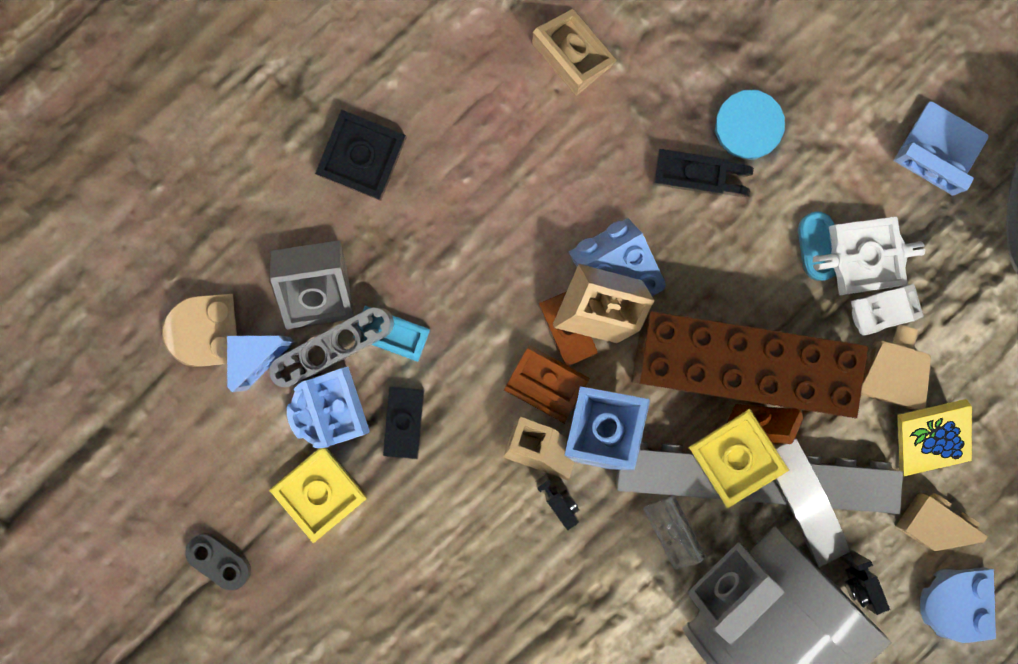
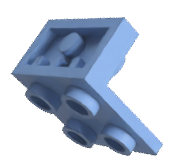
(942, 149)

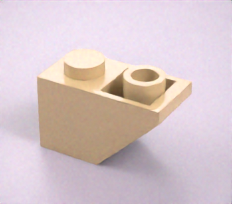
(539, 448)
(936, 526)

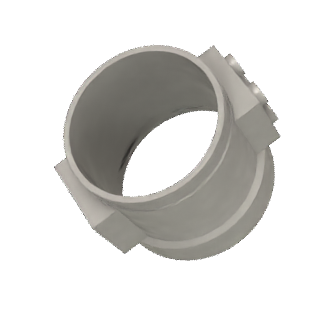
(777, 610)

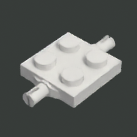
(868, 255)

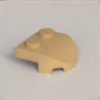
(198, 330)

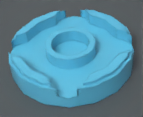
(749, 124)

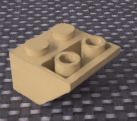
(603, 305)

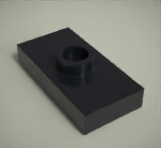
(403, 422)

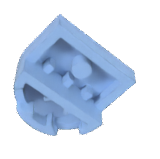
(327, 410)
(961, 604)

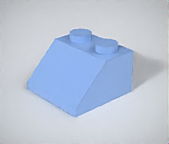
(607, 429)

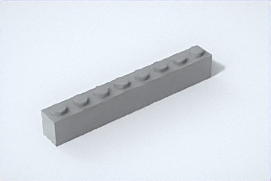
(844, 483)

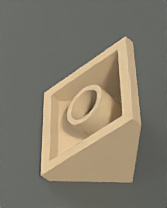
(572, 50)

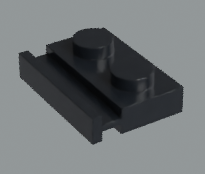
(560, 503)
(863, 584)

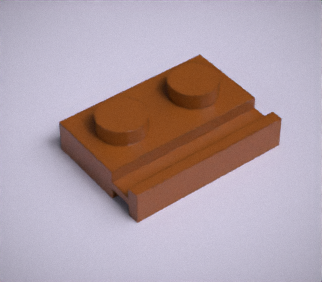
(546, 384)

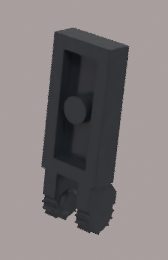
(699, 173)

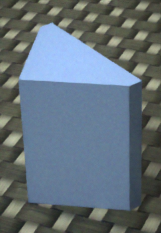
(251, 357)

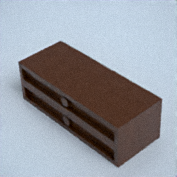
(750, 364)

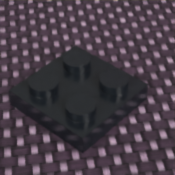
(361, 155)

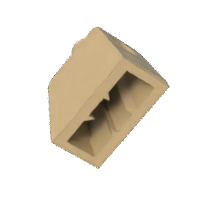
(897, 371)

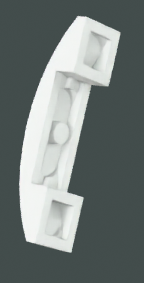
(810, 506)

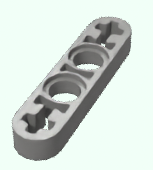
(329, 343)

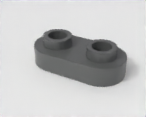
(218, 559)

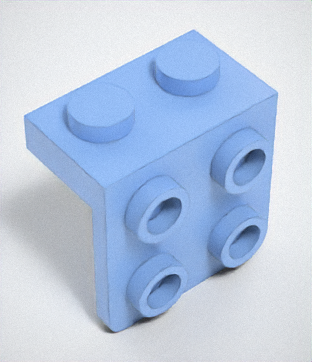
(623, 252)

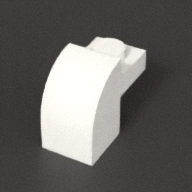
(886, 309)

